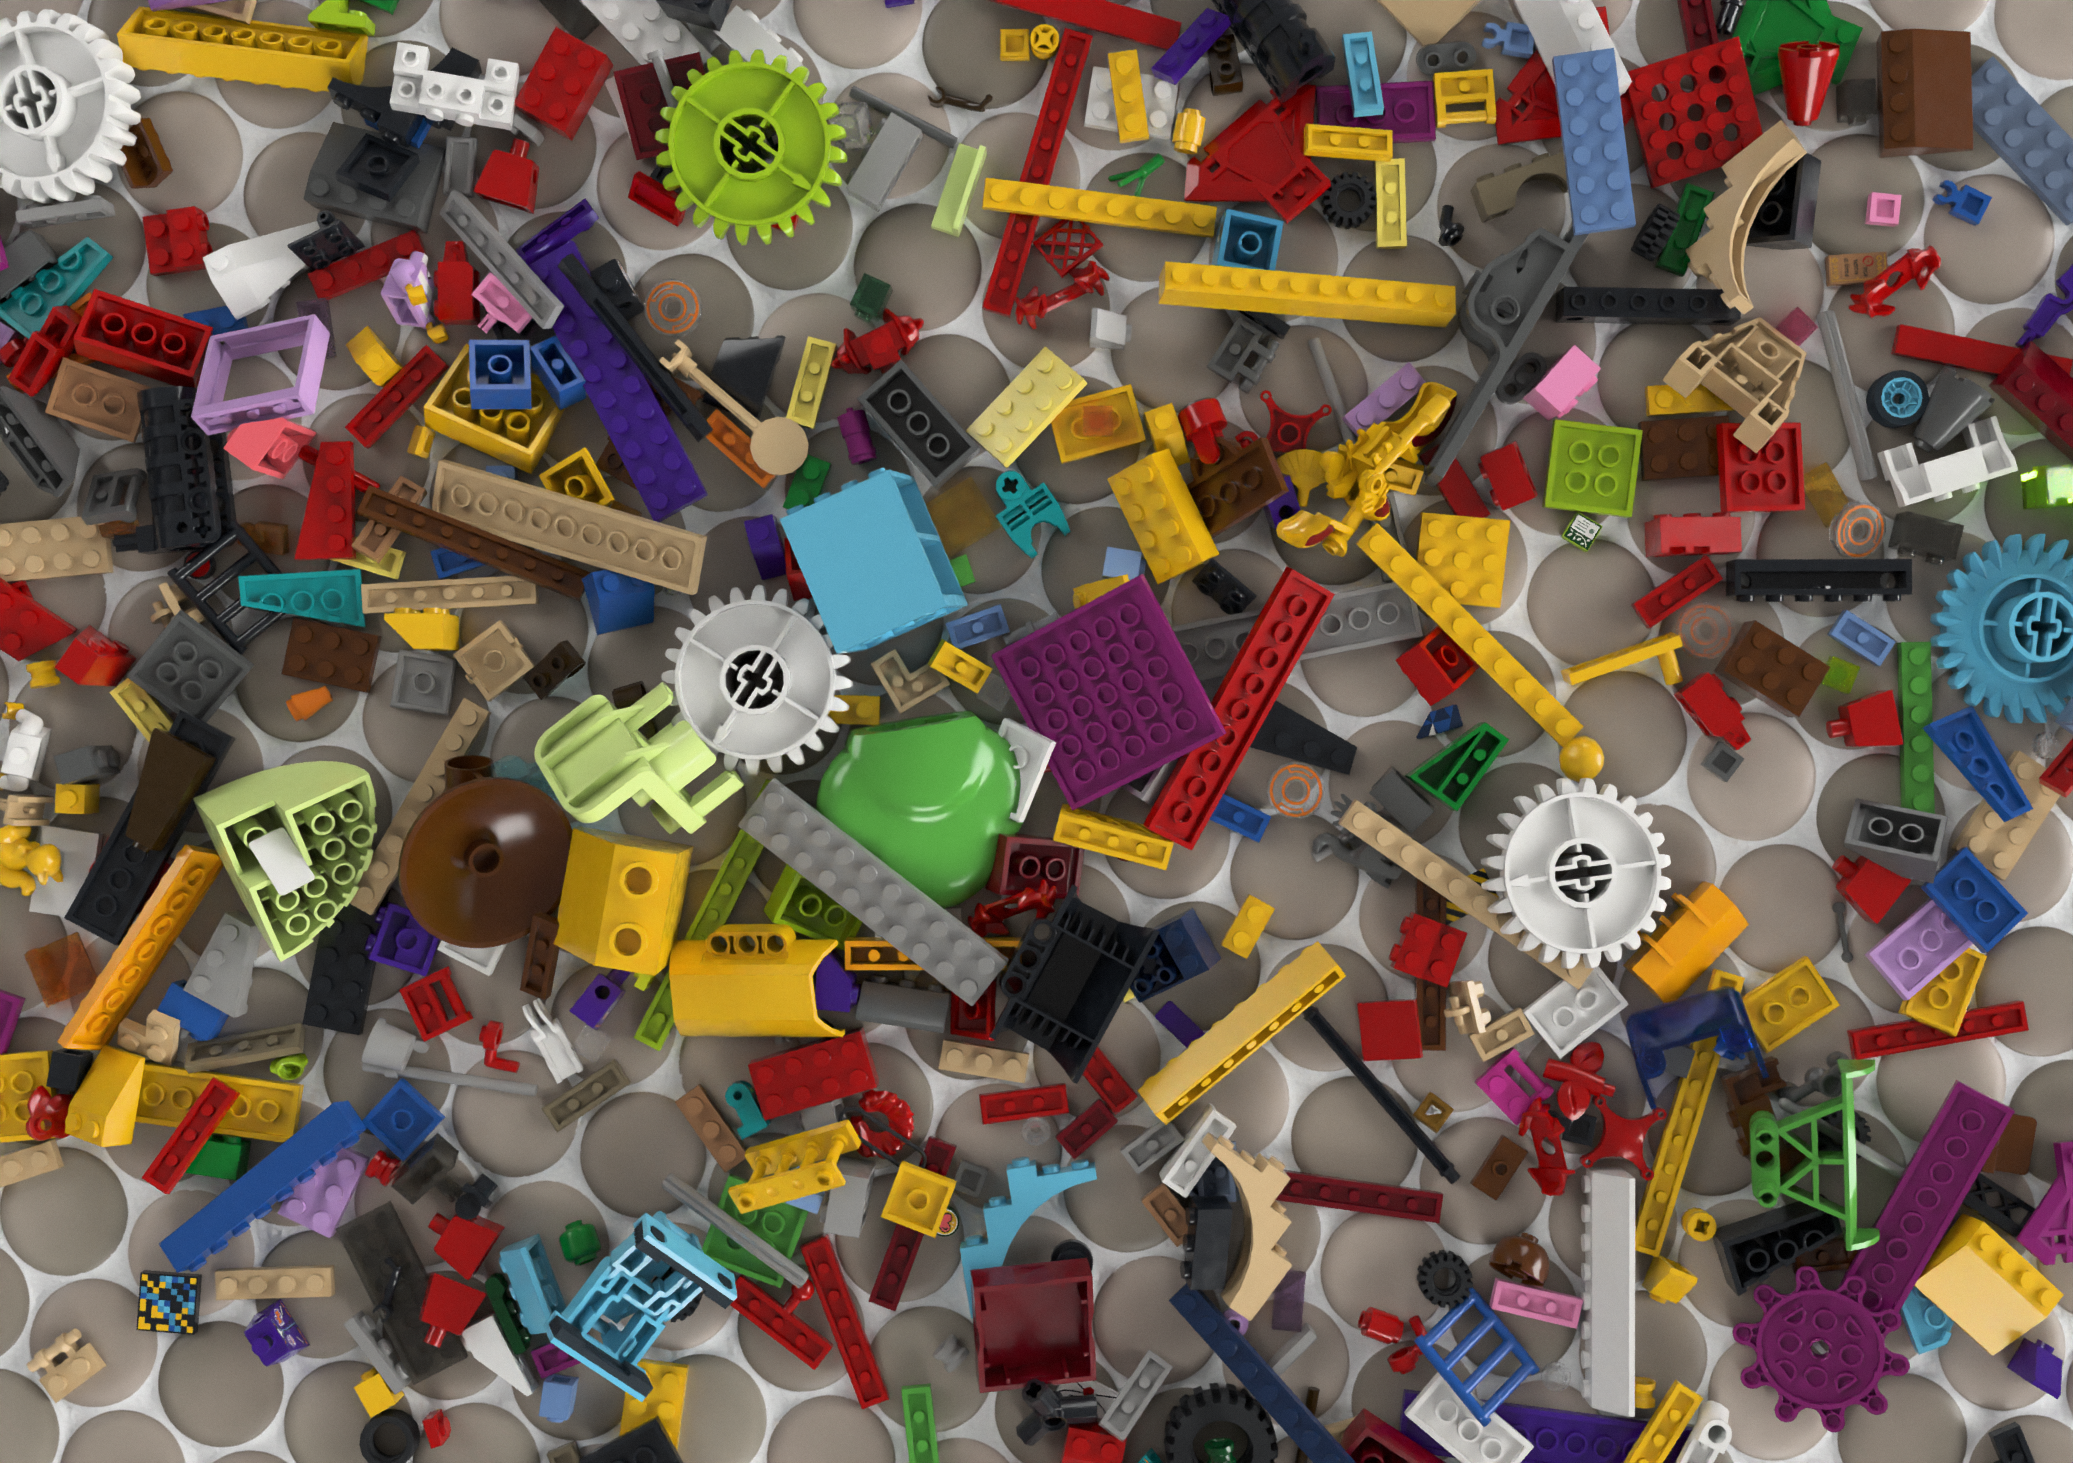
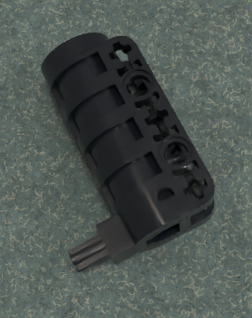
(1279, 42)
(179, 477)

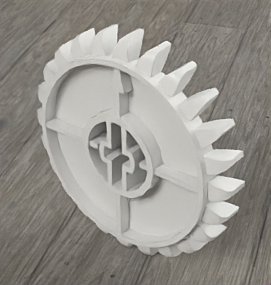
(713, 655)
(1618, 892)

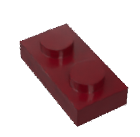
(1086, 1128)

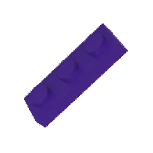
(1191, 46)
(559, 232)

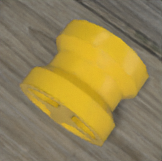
(1044, 35)
(43, 674)
(1693, 1219)
(1644, 1392)

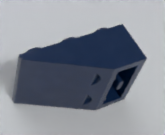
(1176, 956)

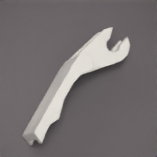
(552, 1042)

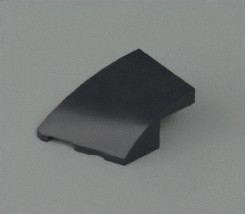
(746, 371)

